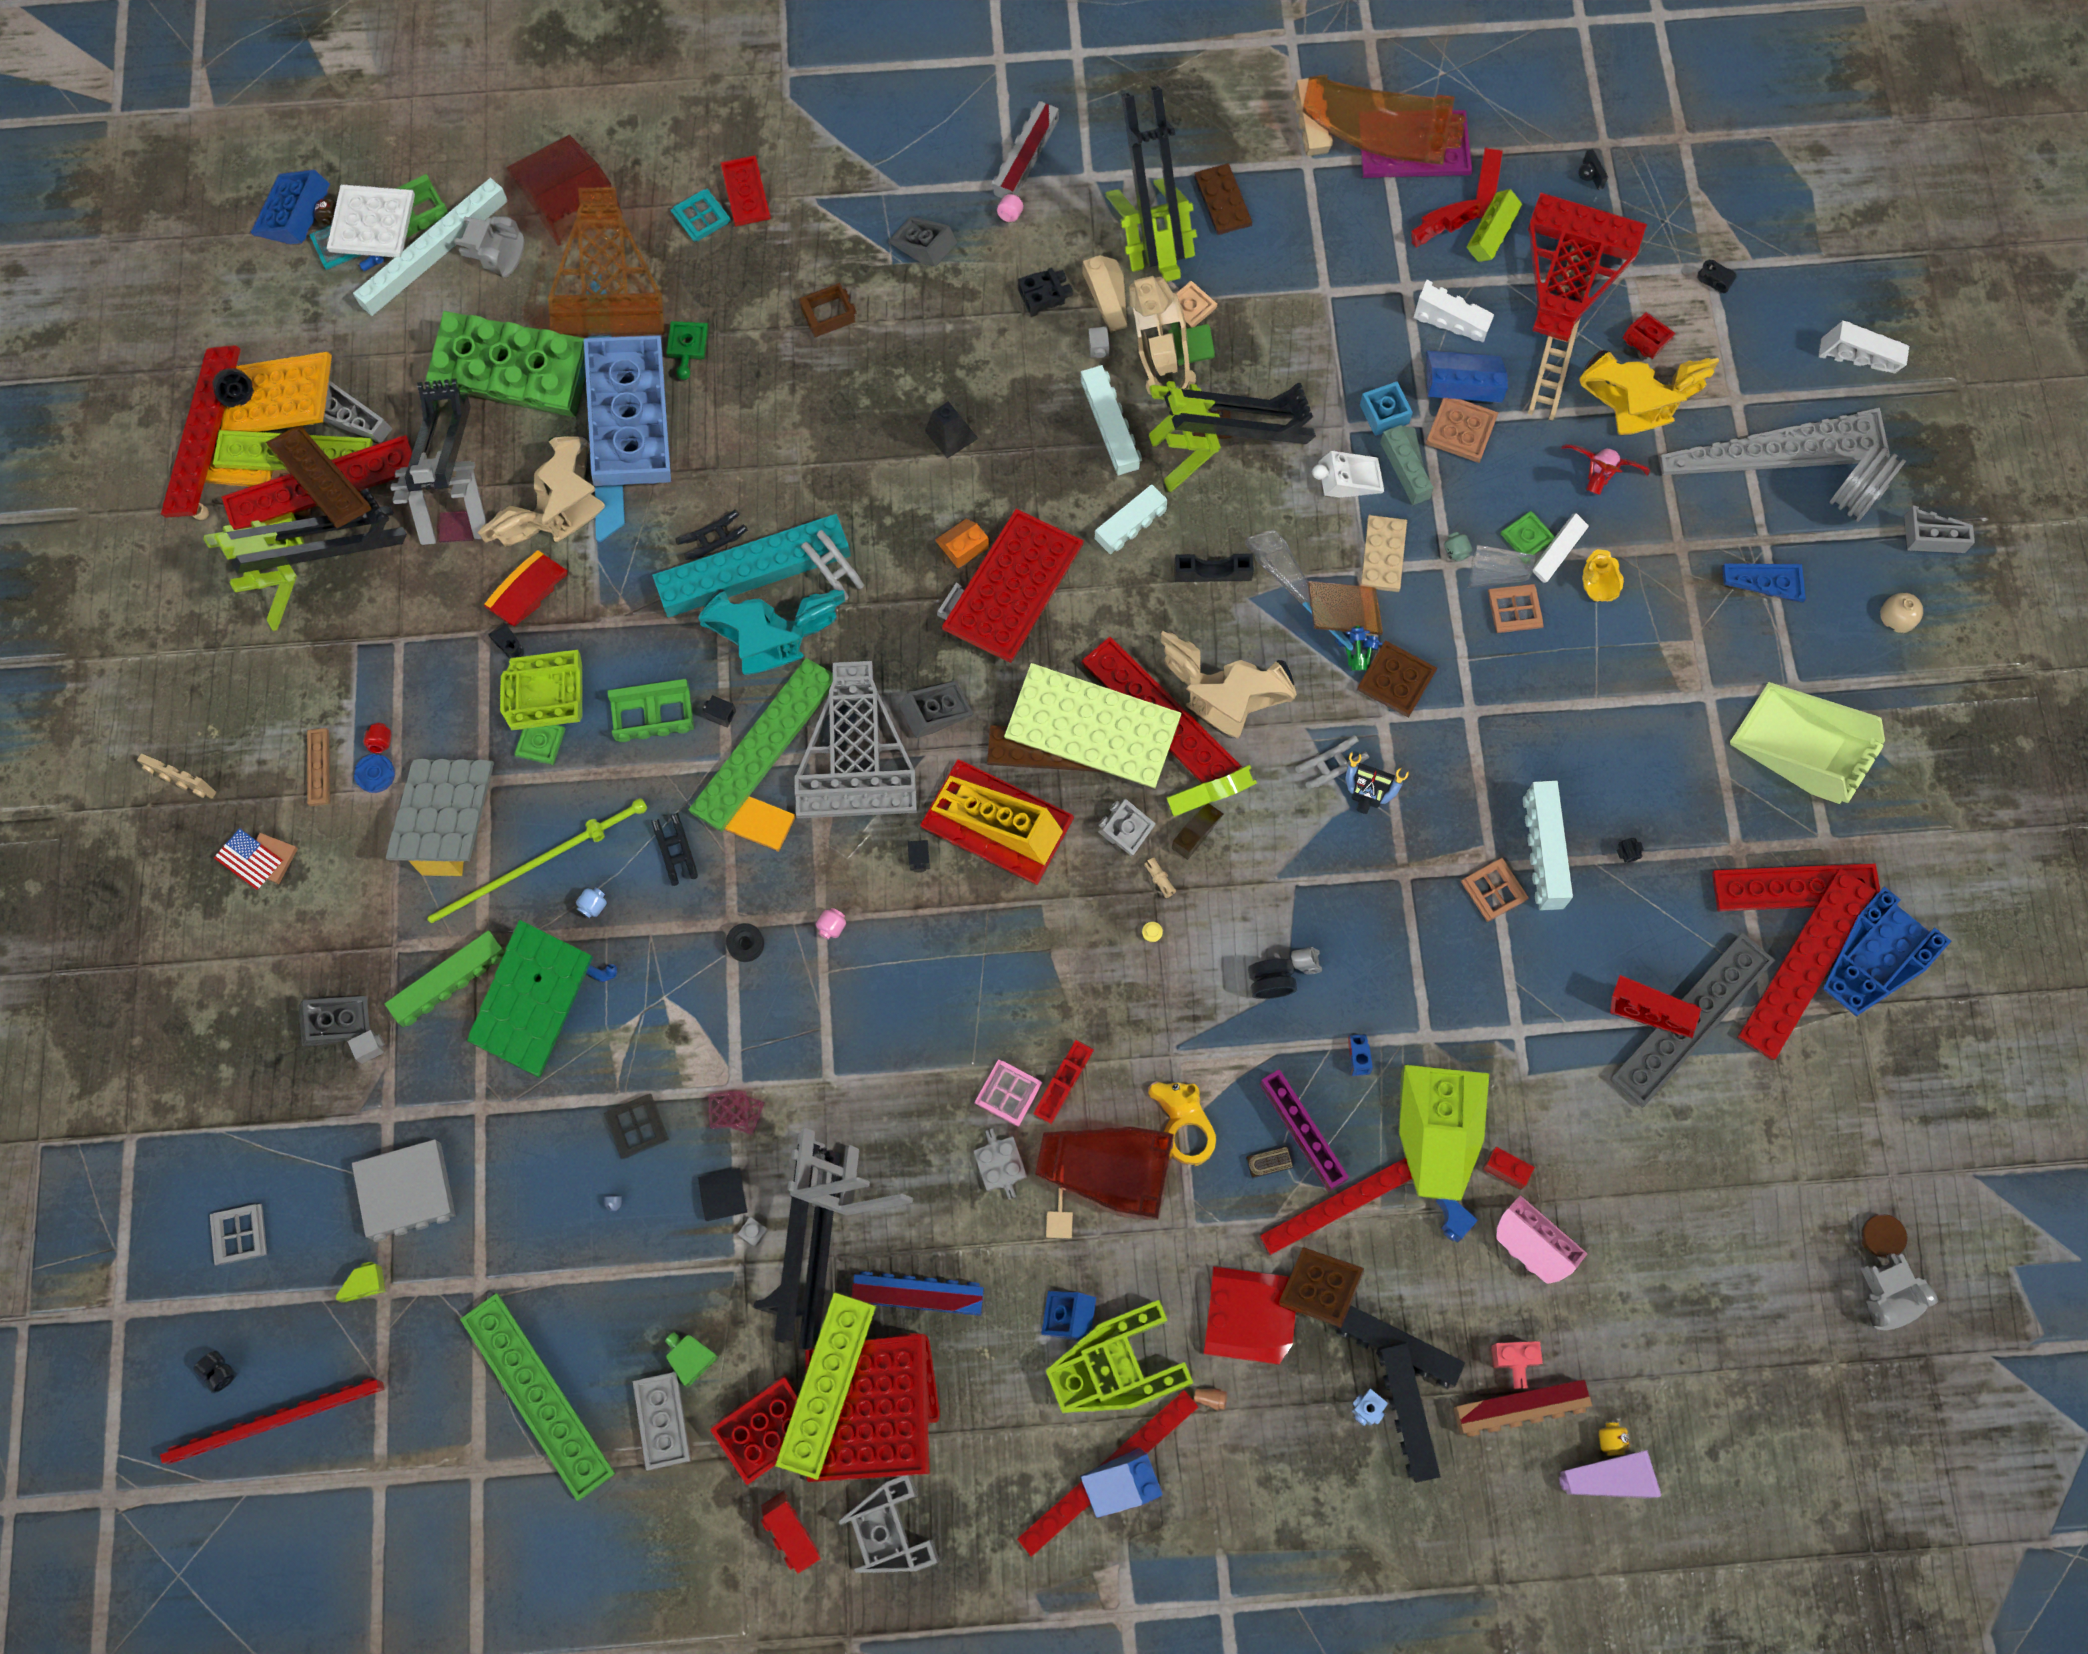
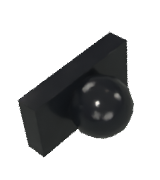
(1593, 170)

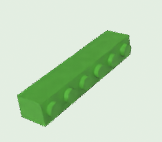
(445, 979)

